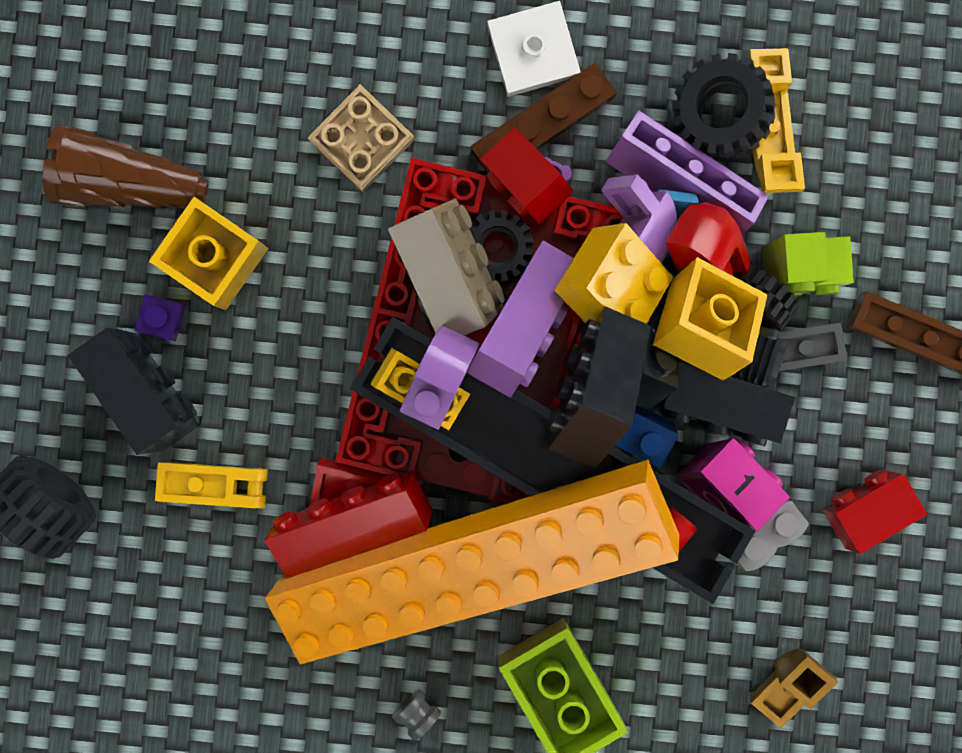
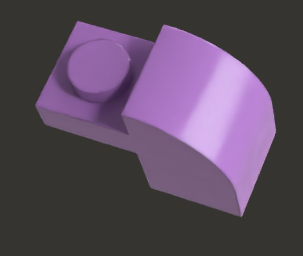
(645, 212)
(439, 377)

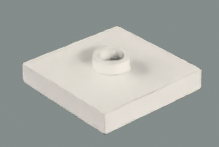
(533, 48)

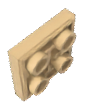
(361, 138)

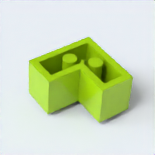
(809, 262)

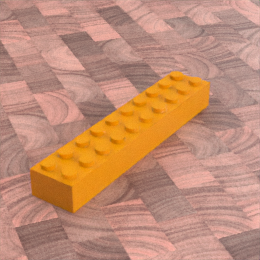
(480, 564)

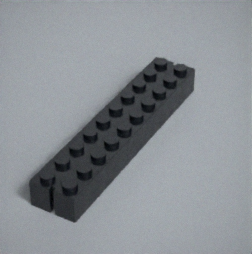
(513, 444)

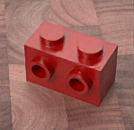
(527, 175)
(874, 510)

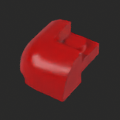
(710, 235)

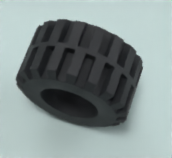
(719, 76)
(42, 507)

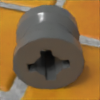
(416, 715)

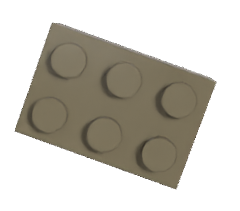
(448, 268)

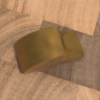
(794, 683)

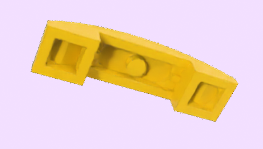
(775, 159)

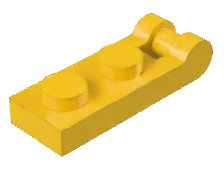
(209, 485)

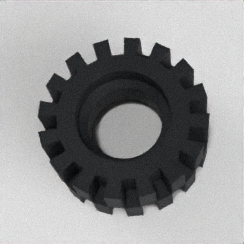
(520, 237)
(779, 303)

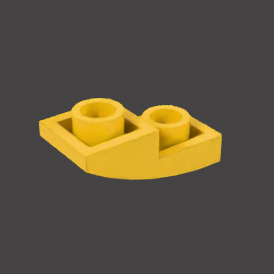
(397, 377)

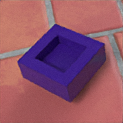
(160, 317)

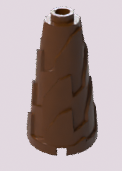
(112, 174)

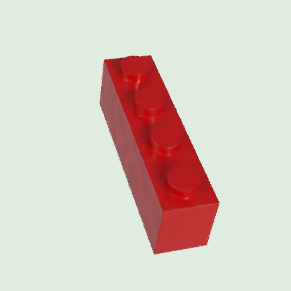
(349, 524)

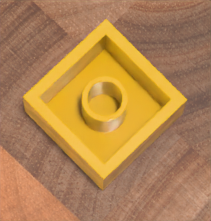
(208, 254)
(615, 273)
(711, 319)

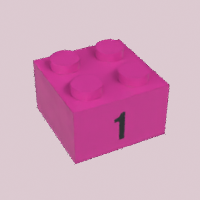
(734, 482)

